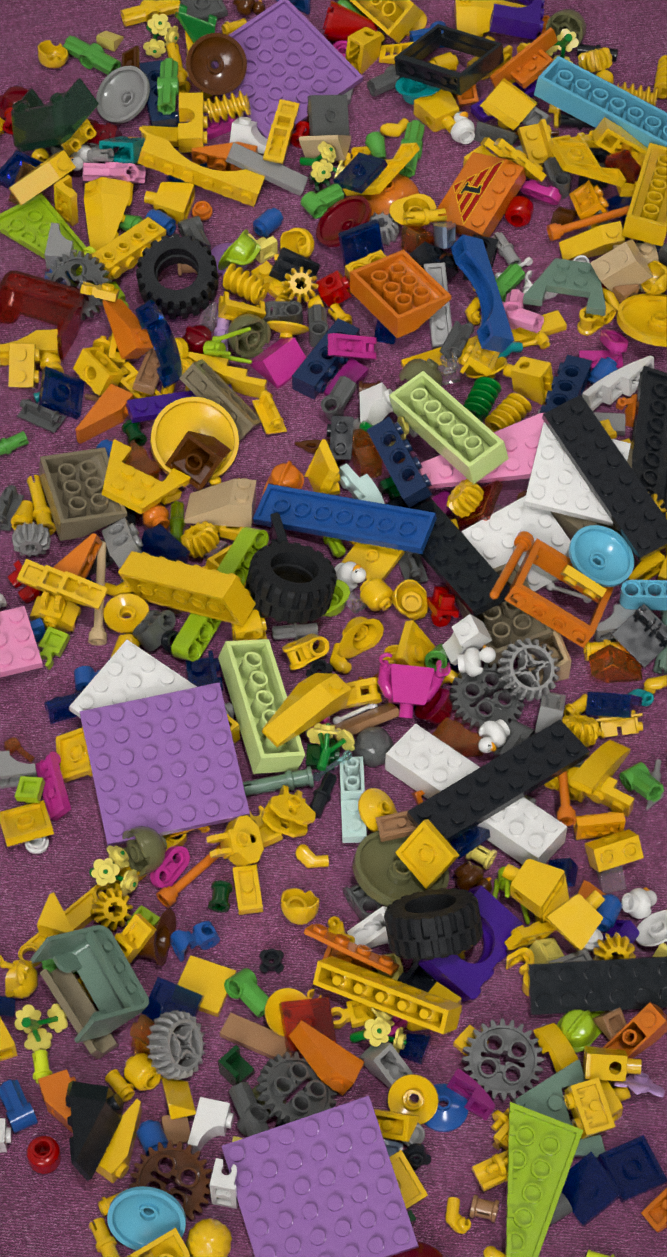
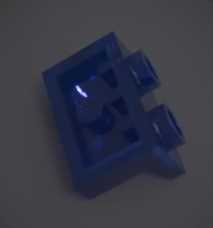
(203, 671)
(611, 704)
(58, 707)

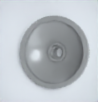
(123, 94)

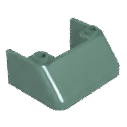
(104, 972)

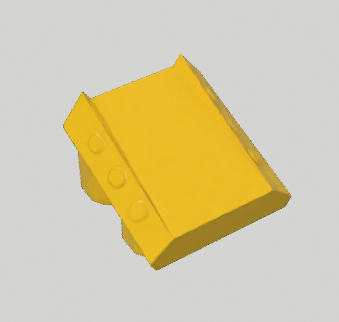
(508, 105)
(323, 471)

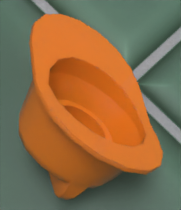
(286, 475)

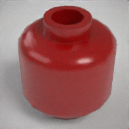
(519, 211)
(43, 1154)

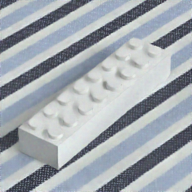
(432, 766)

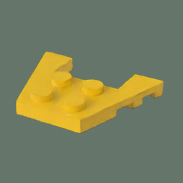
(505, 150)
(402, 157)
(576, 157)
(133, 487)

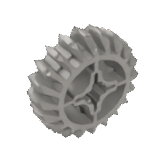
(525, 661)
(176, 1045)

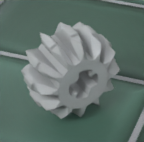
(388, 227)
(31, 539)

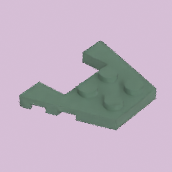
(572, 279)
(549, 1101)

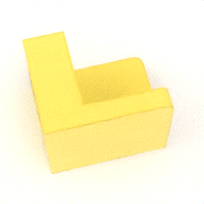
(268, 246)

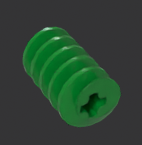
(482, 397)

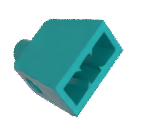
(128, 150)

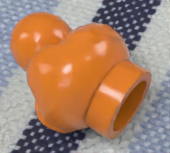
(155, 516)

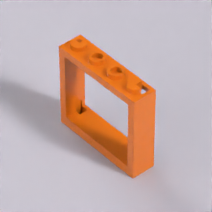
(543, 609)

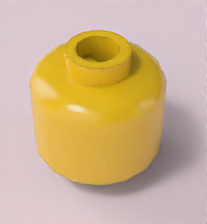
(376, 594)
(140, 1073)

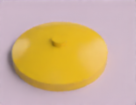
(644, 318)
(192, 415)

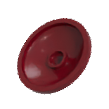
(340, 217)

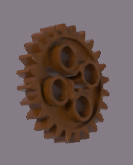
(182, 1161)

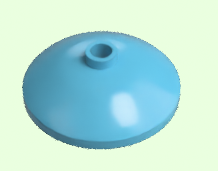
(606, 549)
(144, 1215)

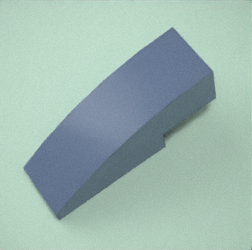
(444, 234)

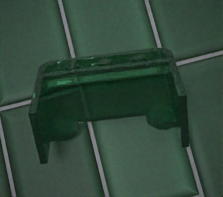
(50, 124)

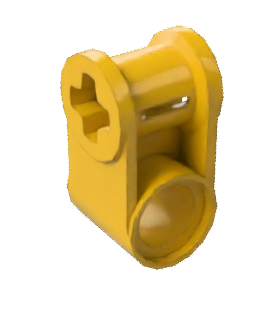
(591, 323)
(301, 651)

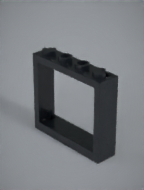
(410, 63)

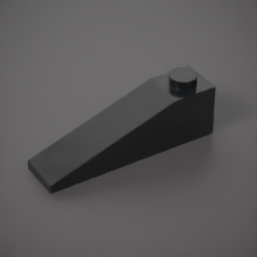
(93, 1120)

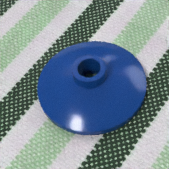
(451, 1116)

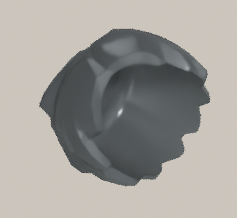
(373, 745)

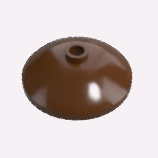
(230, 60)

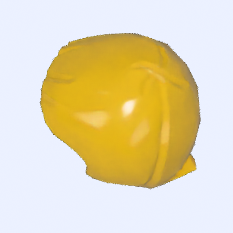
(658, 283)
(410, 599)
(299, 906)
(21, 980)

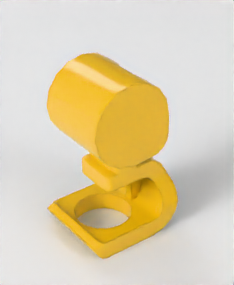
(522, 954)

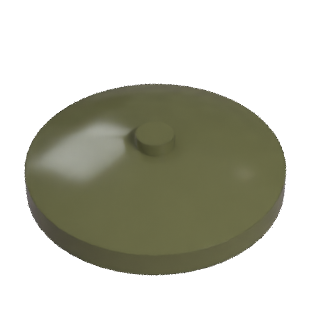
(383, 872)

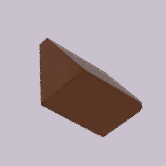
(563, 216)

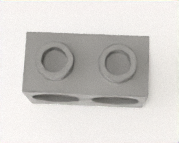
(121, 540)

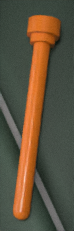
(556, 230)
(522, 543)
(566, 813)
(168, 895)

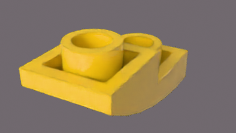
(555, 1042)

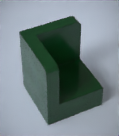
(234, 1067)

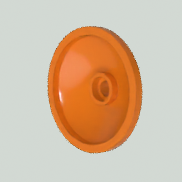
(398, 188)

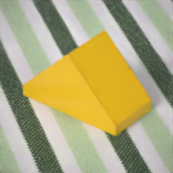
(53, 919)

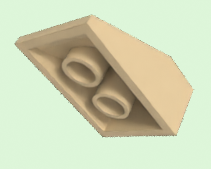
(224, 504)

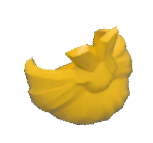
(297, 240)

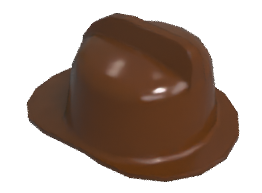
(159, 943)

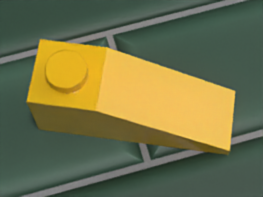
(615, 139)
(42, 177)
(593, 242)
(119, 1151)

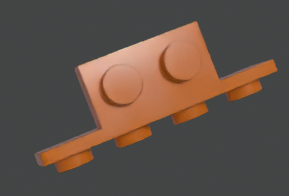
(528, 63)
(341, 947)

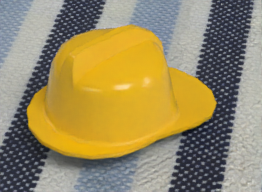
(410, 204)
(360, 636)

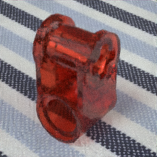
(626, 163)

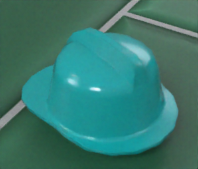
(412, 89)

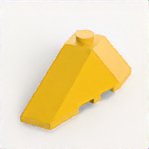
(105, 208)

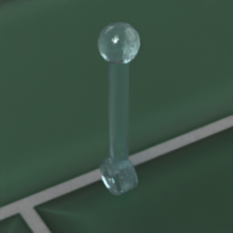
(346, 756)

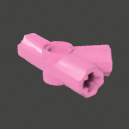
(114, 170)
(519, 316)

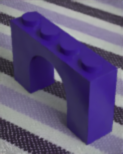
(518, 21)
(465, 977)

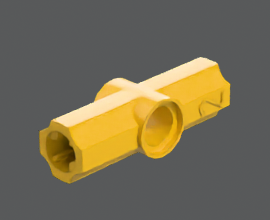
(147, 9)

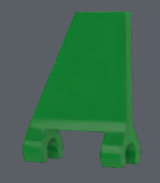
(193, 26)

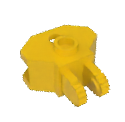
(55, 612)
(289, 812)
(237, 842)

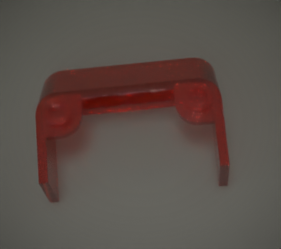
(43, 301)

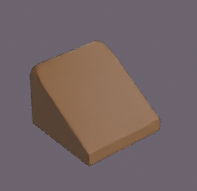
(625, 291)
(610, 1022)
(176, 1129)

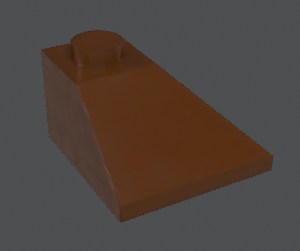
(198, 457)

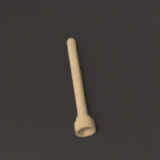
(97, 635)

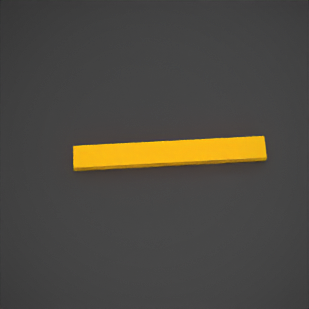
(552, 324)

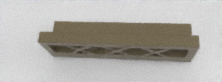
(208, 384)
(77, 1008)

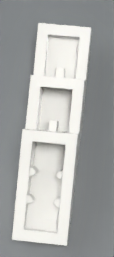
(615, 384)

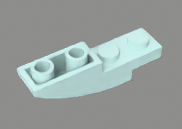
(360, 488)
(351, 789)

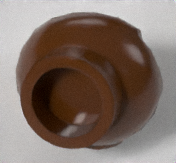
(244, 6)
(471, 875)

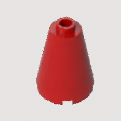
(343, 22)

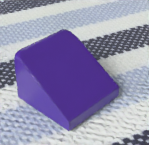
(624, 928)

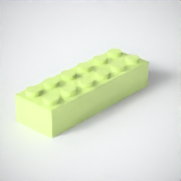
(449, 427)
(256, 696)

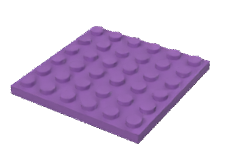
(288, 63)
(164, 763)
(321, 1187)

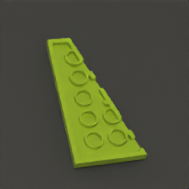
(31, 224)
(537, 1169)

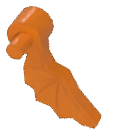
(622, 402)

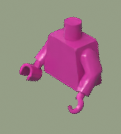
(409, 684)

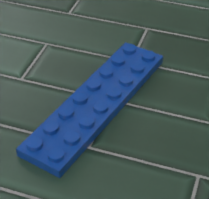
(346, 518)

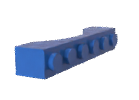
(473, 260)

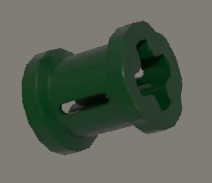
(134, 432)
(220, 896)

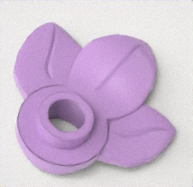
(641, 1084)

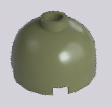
(569, 20)
(251, 342)
(416, 366)
(145, 852)

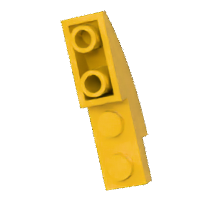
(606, 794)

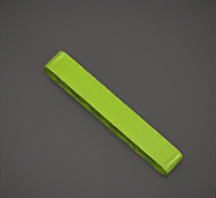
(200, 629)

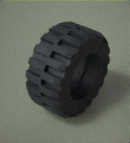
(175, 251)
(291, 582)
(433, 923)

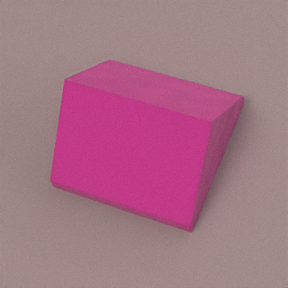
(279, 361)

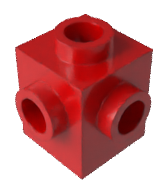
(334, 288)

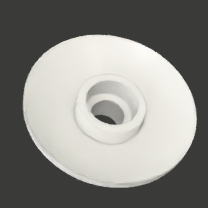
(653, 929)

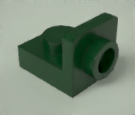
(314, 753)

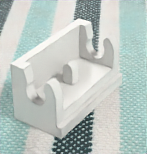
(223, 1187)

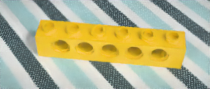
(387, 995)

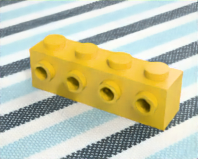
(128, 247)

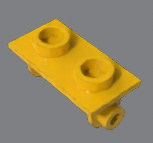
(269, 414)
(609, 725)

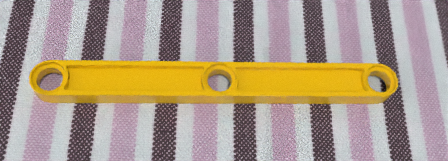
(79, 912)

